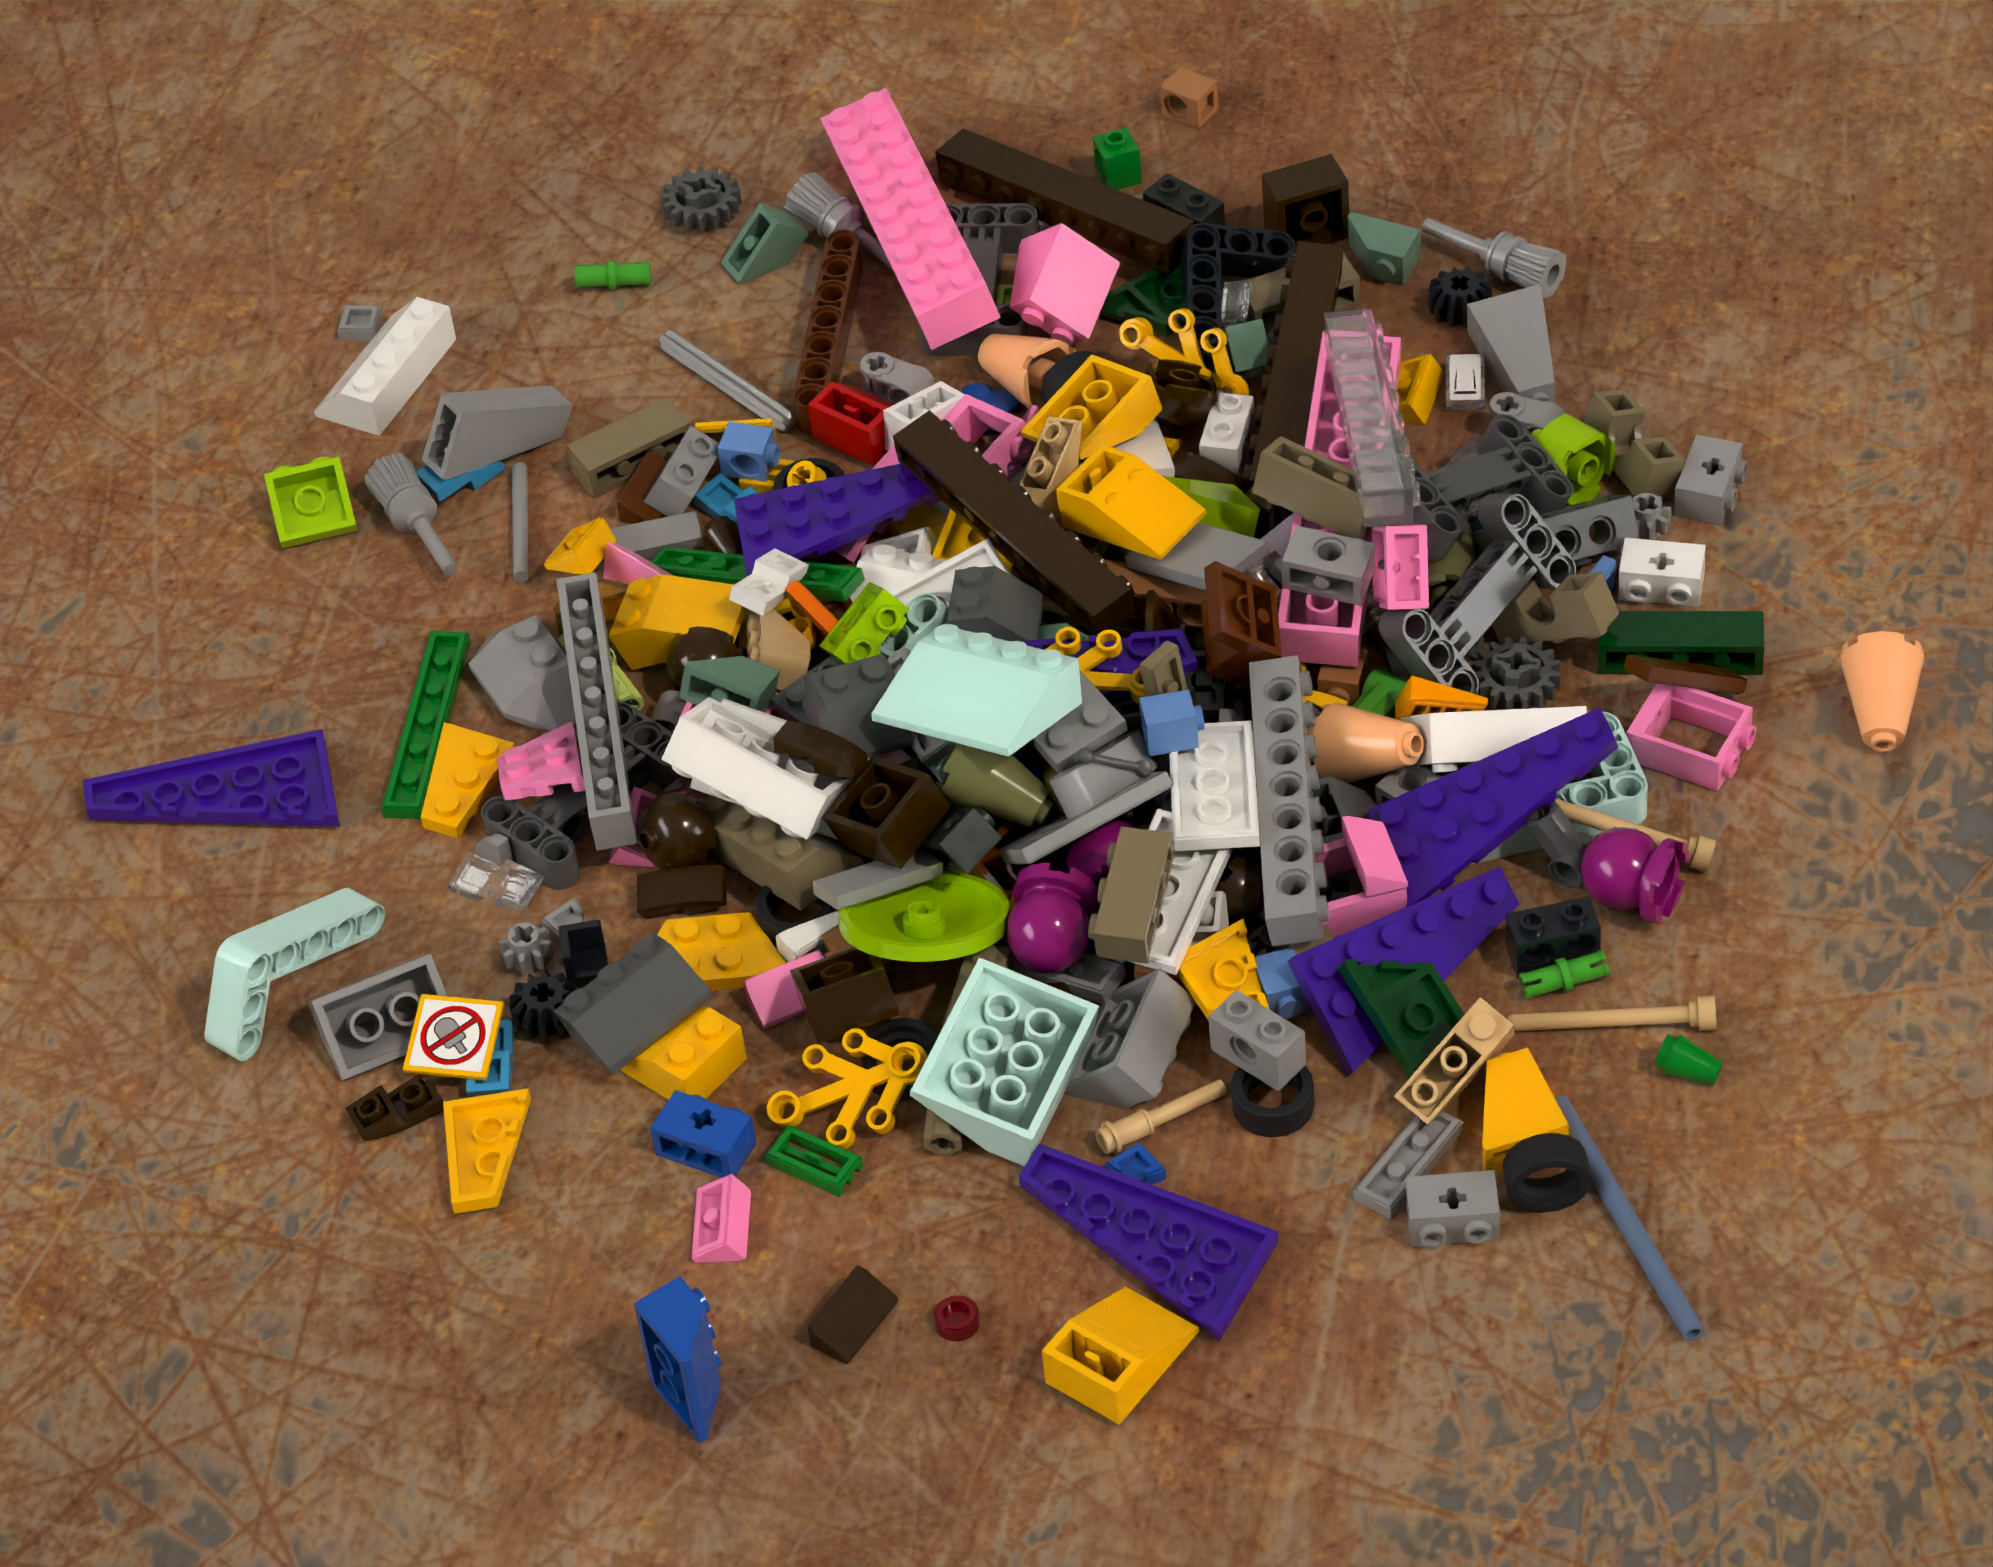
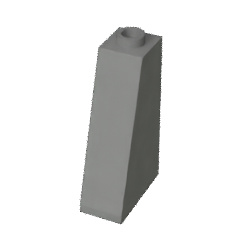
(1515, 342)
(492, 425)

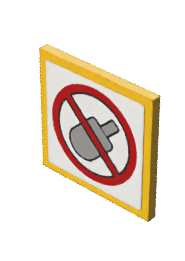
(453, 1037)

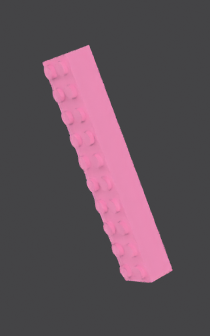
(910, 219)
(1312, 625)

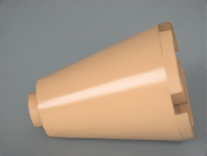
(1021, 363)
(1882, 685)
(1362, 744)

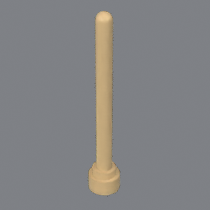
(1699, 849)
(1697, 1013)

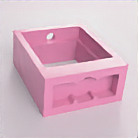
(973, 417)
(1405, 571)
(1700, 710)
(1358, 909)

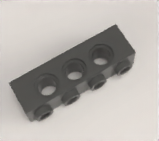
(1611, 516)

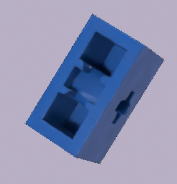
(703, 1135)

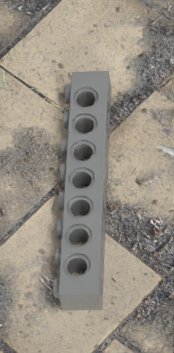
(596, 712)
(1287, 802)

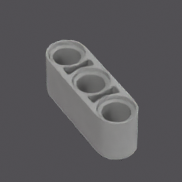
(1090, 784)

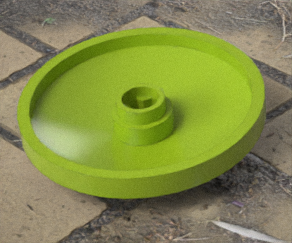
(929, 920)

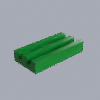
(808, 1165)

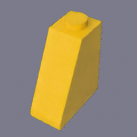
(1516, 1106)

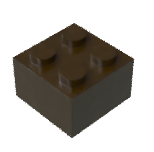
(1307, 201)
(886, 812)
(844, 994)

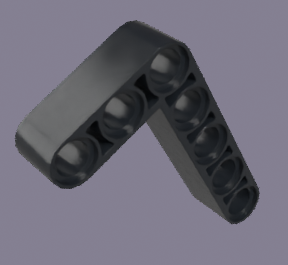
(1224, 251)

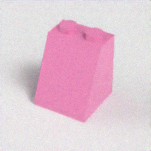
(1061, 283)

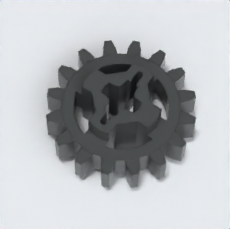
(701, 199)
(1517, 674)

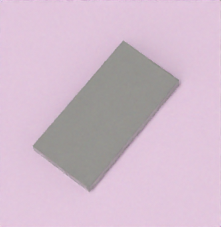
(1064, 830)

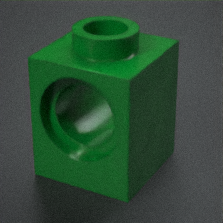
(1117, 159)

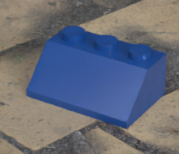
(681, 1352)

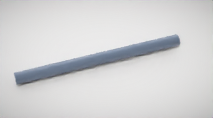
(1633, 1230)

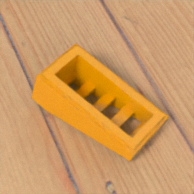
(1426, 696)

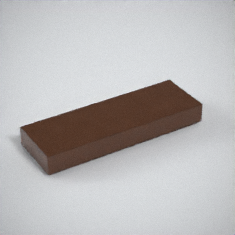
(1685, 674)

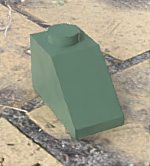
(764, 244)
(1384, 247)
(1247, 348)
(732, 679)

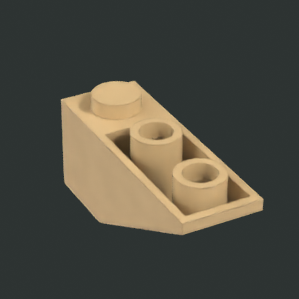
(1052, 461)
(779, 646)
(1456, 1061)

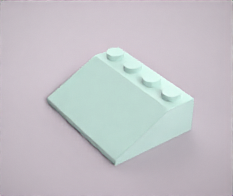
(980, 690)
(1005, 1059)

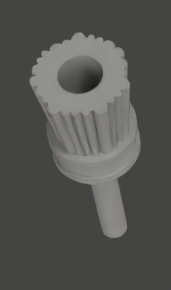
(827, 211)
(1508, 257)
(408, 504)

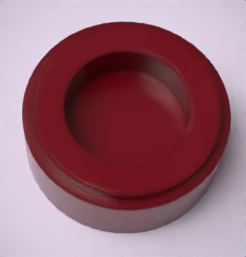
(957, 1318)

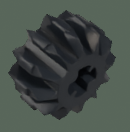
(1452, 293)
(535, 1002)

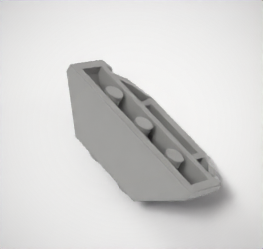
(526, 675)

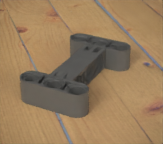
(988, 234)
(1506, 464)
(1519, 552)
(546, 832)

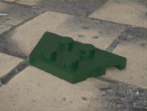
(1147, 296)
(1405, 1006)

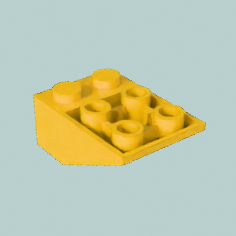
(1126, 504)
(1115, 1352)

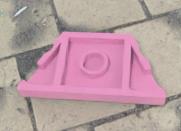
(542, 764)

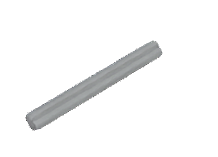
(727, 380)

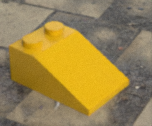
(1108, 401)
(664, 606)
(691, 1056)

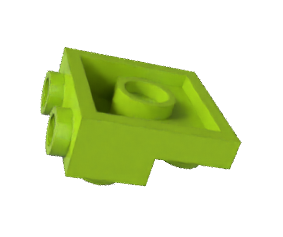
(310, 501)
(865, 625)

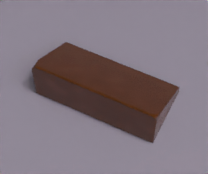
(631, 499)

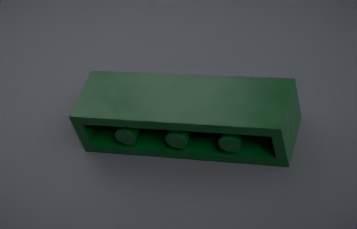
(1696, 637)

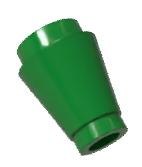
(1687, 1060)

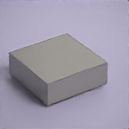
(360, 322)

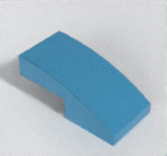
(443, 488)
(718, 497)
(501, 1065)

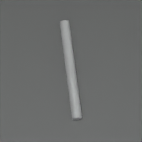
(520, 522)

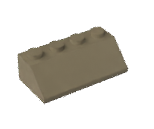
(771, 856)

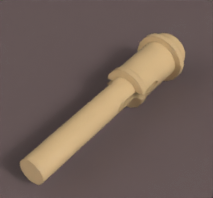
(1140, 1124)

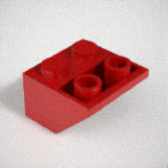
(850, 421)

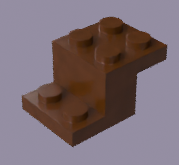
(1238, 623)

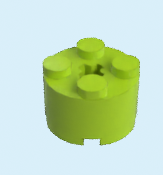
(1579, 452)

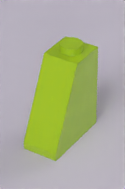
(1224, 504)

